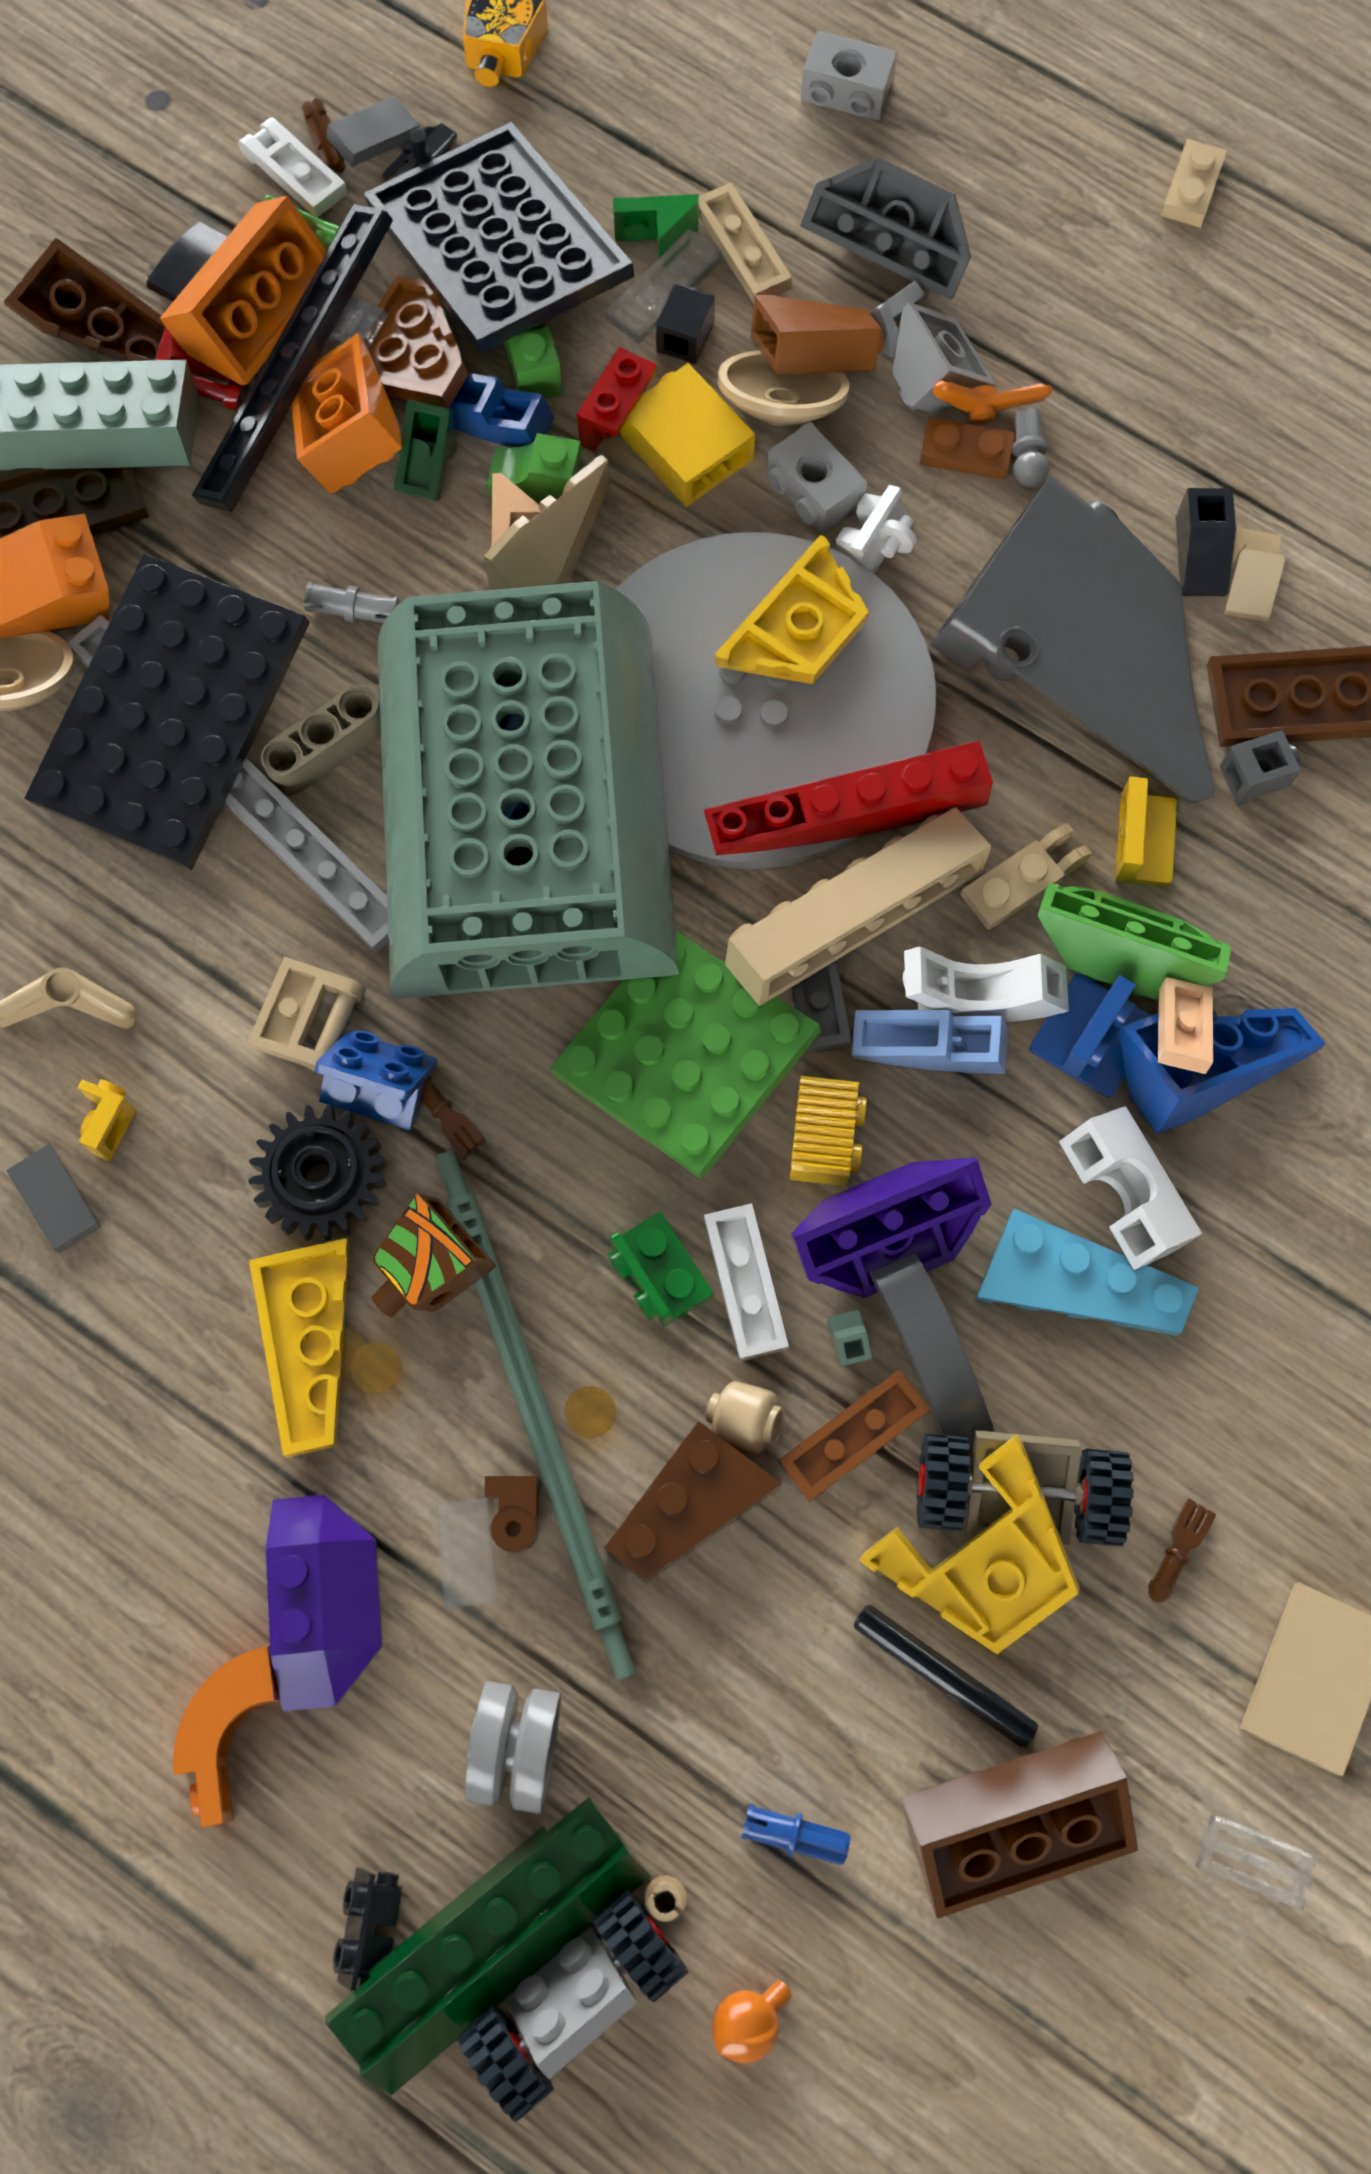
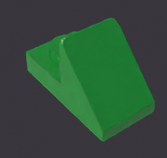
(655, 218)

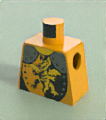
(502, 37)

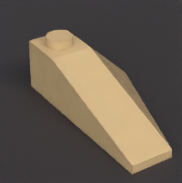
(549, 544)

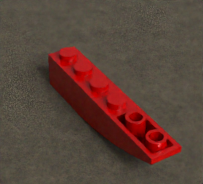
(854, 802)

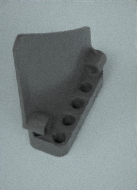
(1091, 632)

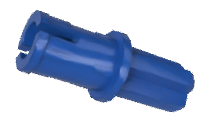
(796, 1835)

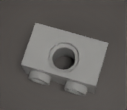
(848, 75)
(811, 456)

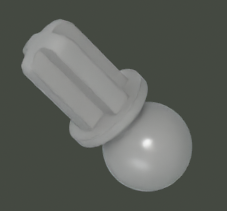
(1029, 448)

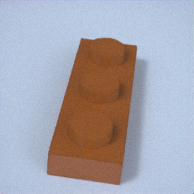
(853, 1435)

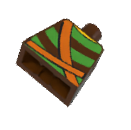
(427, 1259)

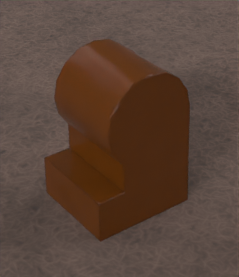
(517, 1518)

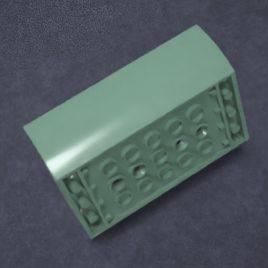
(583, 761)

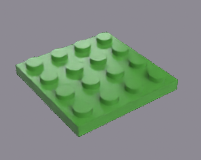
(685, 1057)

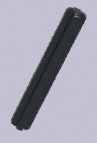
(946, 1676)

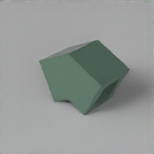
(849, 1338)

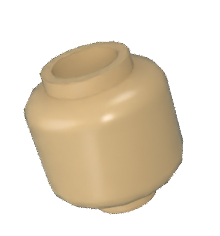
(746, 1417)

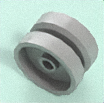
(511, 1746)

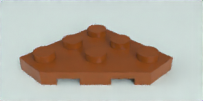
(416, 346)

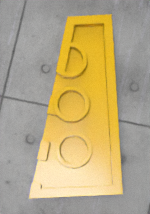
(302, 1331)

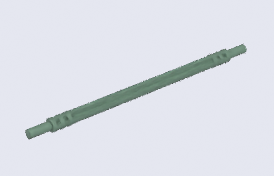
(540, 1428)

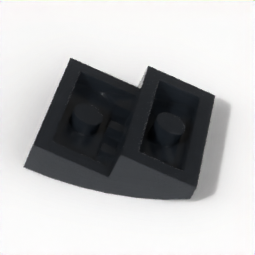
(184, 260)

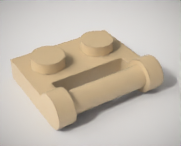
(293, 1006)

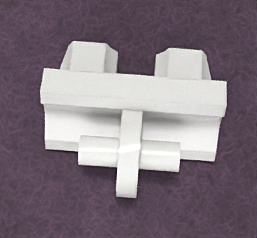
(883, 533)

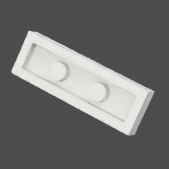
(746, 1282)

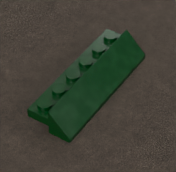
(484, 1946)

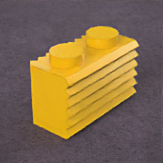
(825, 1131)

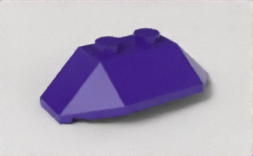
(908, 1211)
(320, 1601)

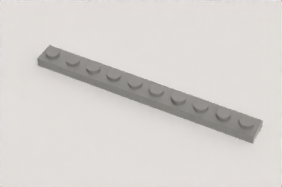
(290, 835)

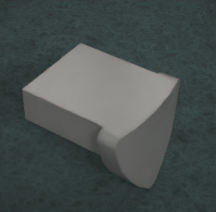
(891, 311)

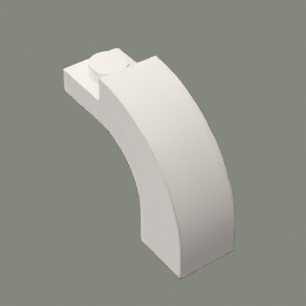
(1013, 989)

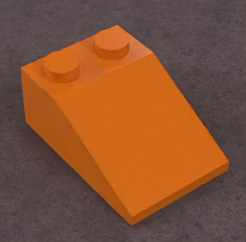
(344, 417)
(50, 577)

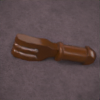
(455, 1126)
(1187, 1534)

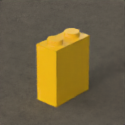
(688, 435)

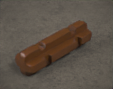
(317, 121)

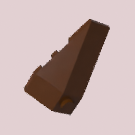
(85, 307)

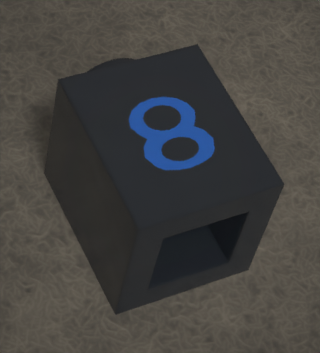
(685, 323)

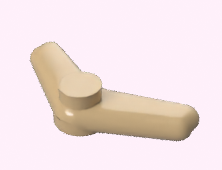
(69, 989)

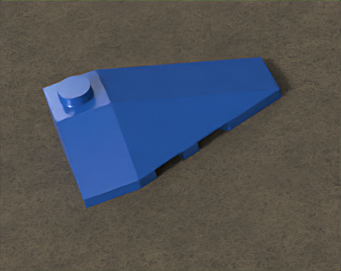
(1244, 1055)

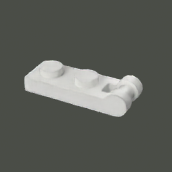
(293, 167)

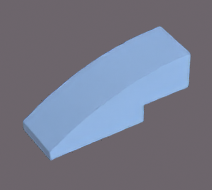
(931, 1040)

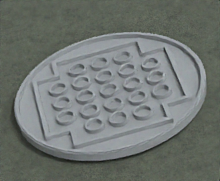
(757, 734)

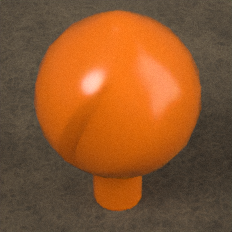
(747, 2023)

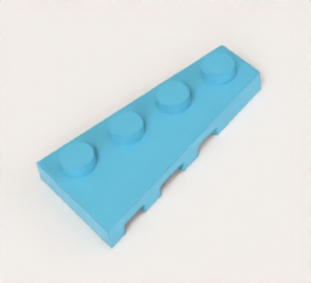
(1069, 1275)

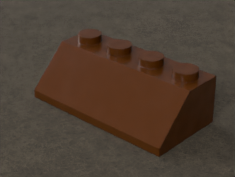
(1021, 1823)

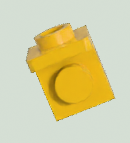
(107, 1124)

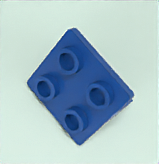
(1087, 1036)
(375, 1078)

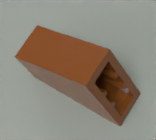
(814, 336)

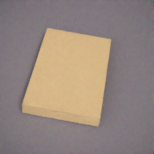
(1314, 1681)

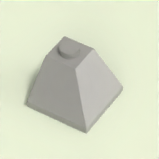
(934, 350)

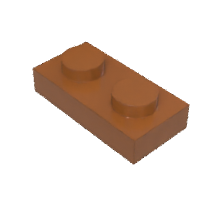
(967, 448)

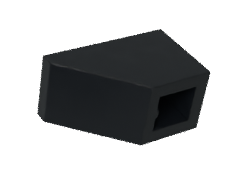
(1205, 541)

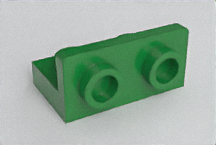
(660, 1269)

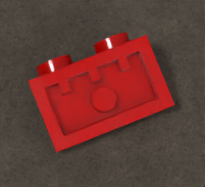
(613, 397)

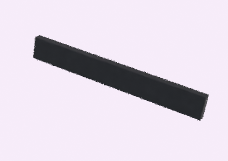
(292, 358)

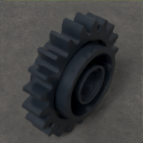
(321, 1202)

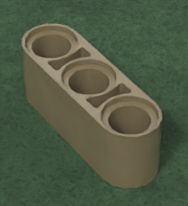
(331, 720)

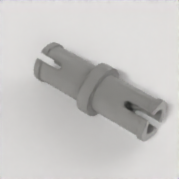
(348, 603)

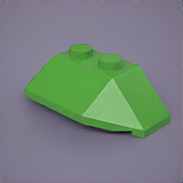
(1116, 937)

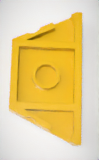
(799, 622)

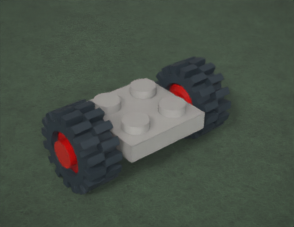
(569, 2005)

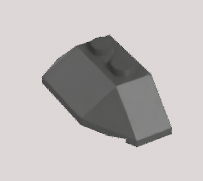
(894, 223)

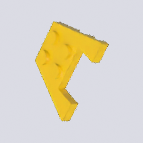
(1002, 1576)

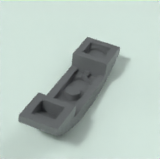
(933, 1348)

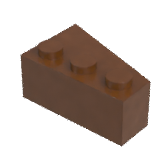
(689, 1501)

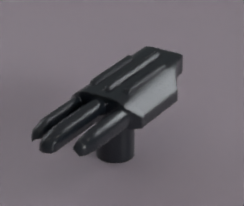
(422, 147)

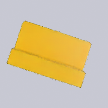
(1145, 835)

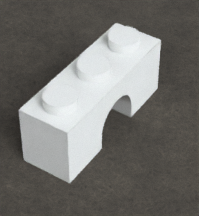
(1117, 1153)

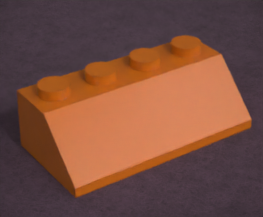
(247, 290)

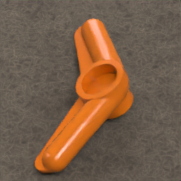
(983, 401)

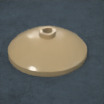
(780, 399)
(33, 668)

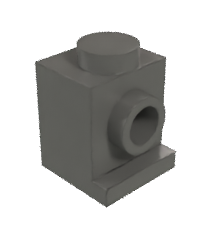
(1245, 763)

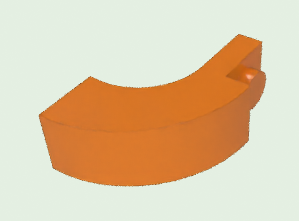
(210, 1724)

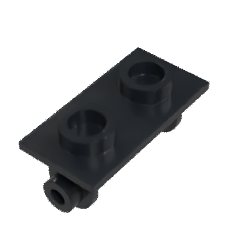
(366, 1905)

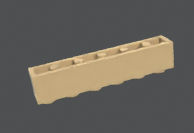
(855, 905)

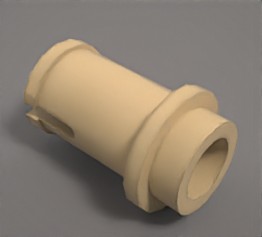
(669, 1884)

